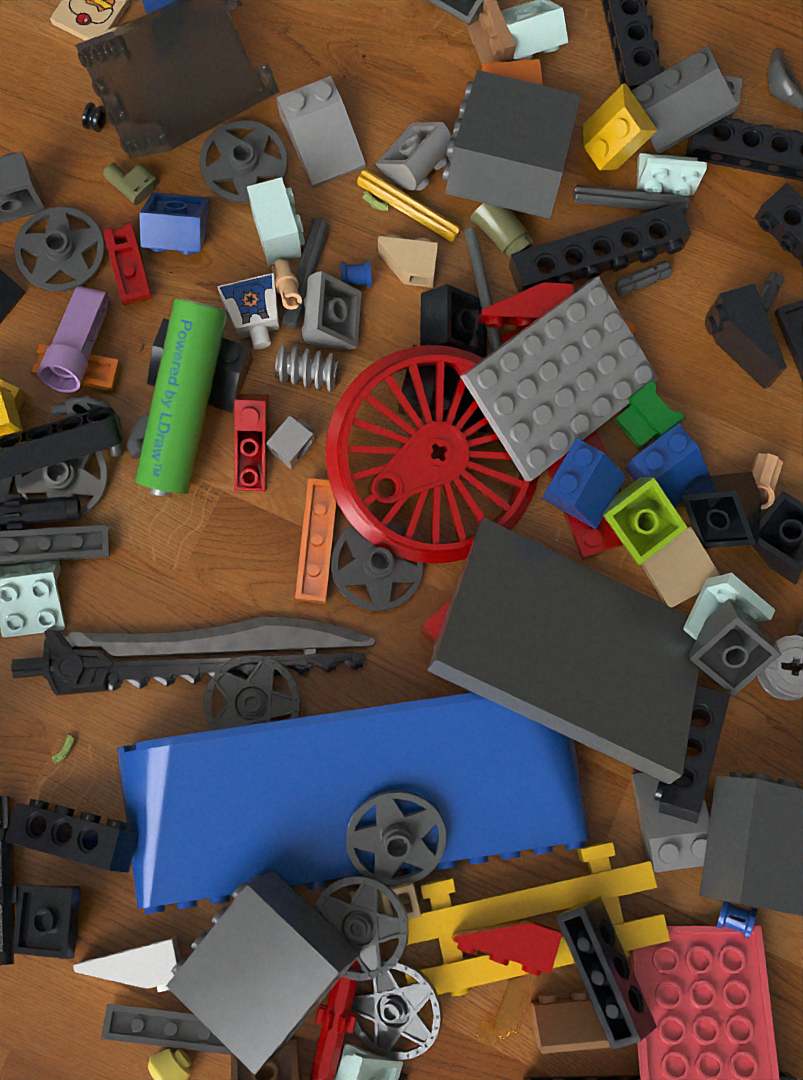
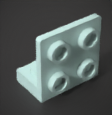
(669, 174)
(716, 593)
(30, 599)

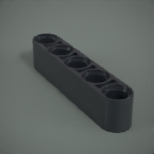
(59, 441)

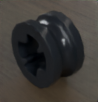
(94, 117)

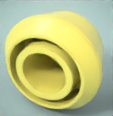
(170, 1065)

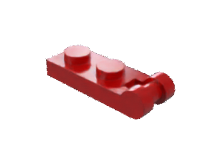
(127, 264)

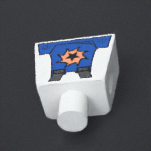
(252, 308)

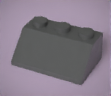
(686, 99)

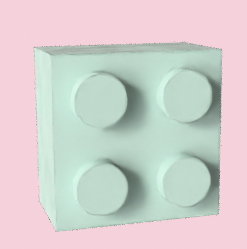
(276, 220)

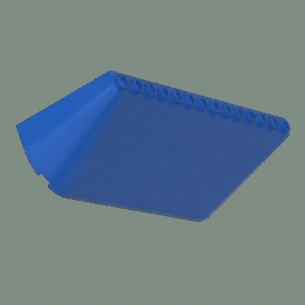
(284, 790)

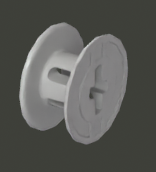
(780, 682)

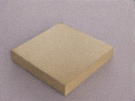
(680, 569)

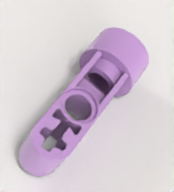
(68, 355)

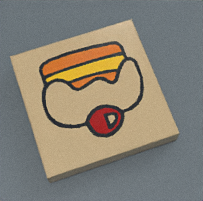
(88, 17)

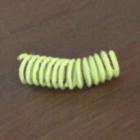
(371, 200)
(67, 743)

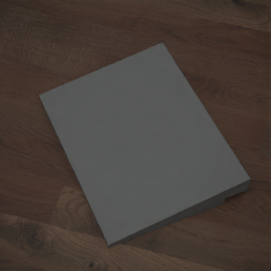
(570, 651)

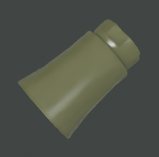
(502, 228)

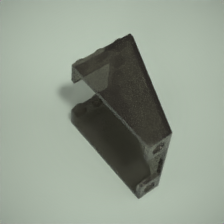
(173, 74)

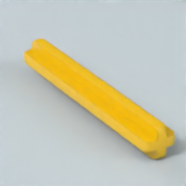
(408, 205)

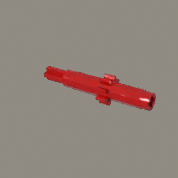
(335, 1020)

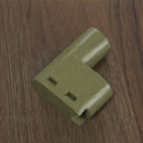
(135, 185)

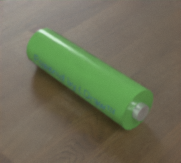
(180, 397)

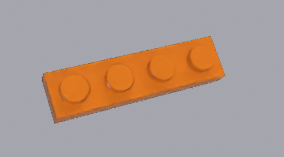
(316, 542)

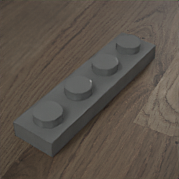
(54, 544)
(159, 1029)

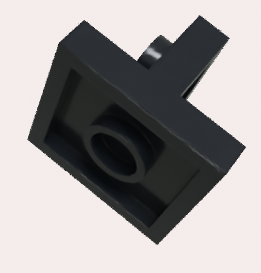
(46, 920)

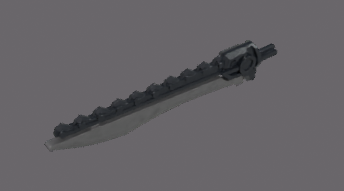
(90, 671)

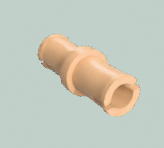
(286, 284)

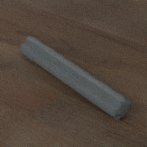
(627, 198)
(307, 267)

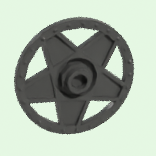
(242, 159)
(59, 249)
(66, 480)
(375, 569)
(251, 699)
(396, 837)
(364, 924)
(397, 1012)

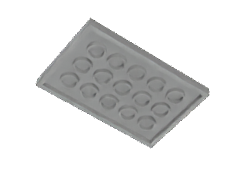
(559, 378)

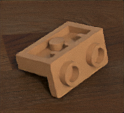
(492, 35)

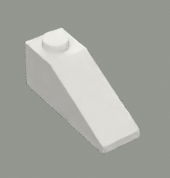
(139, 966)

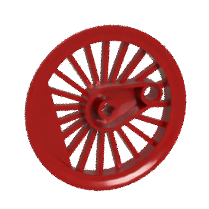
(411, 465)

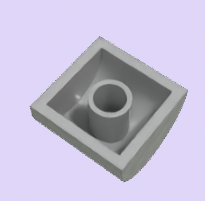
(416, 154)
(331, 313)

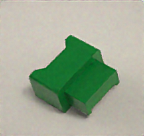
(647, 416)

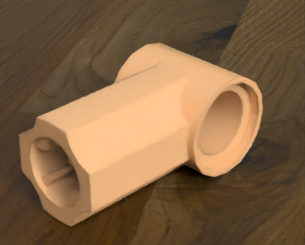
(766, 473)

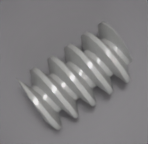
(306, 368)

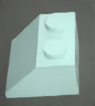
(536, 27)

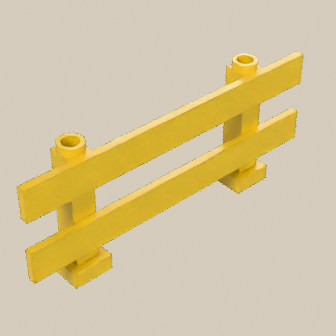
(460, 974)

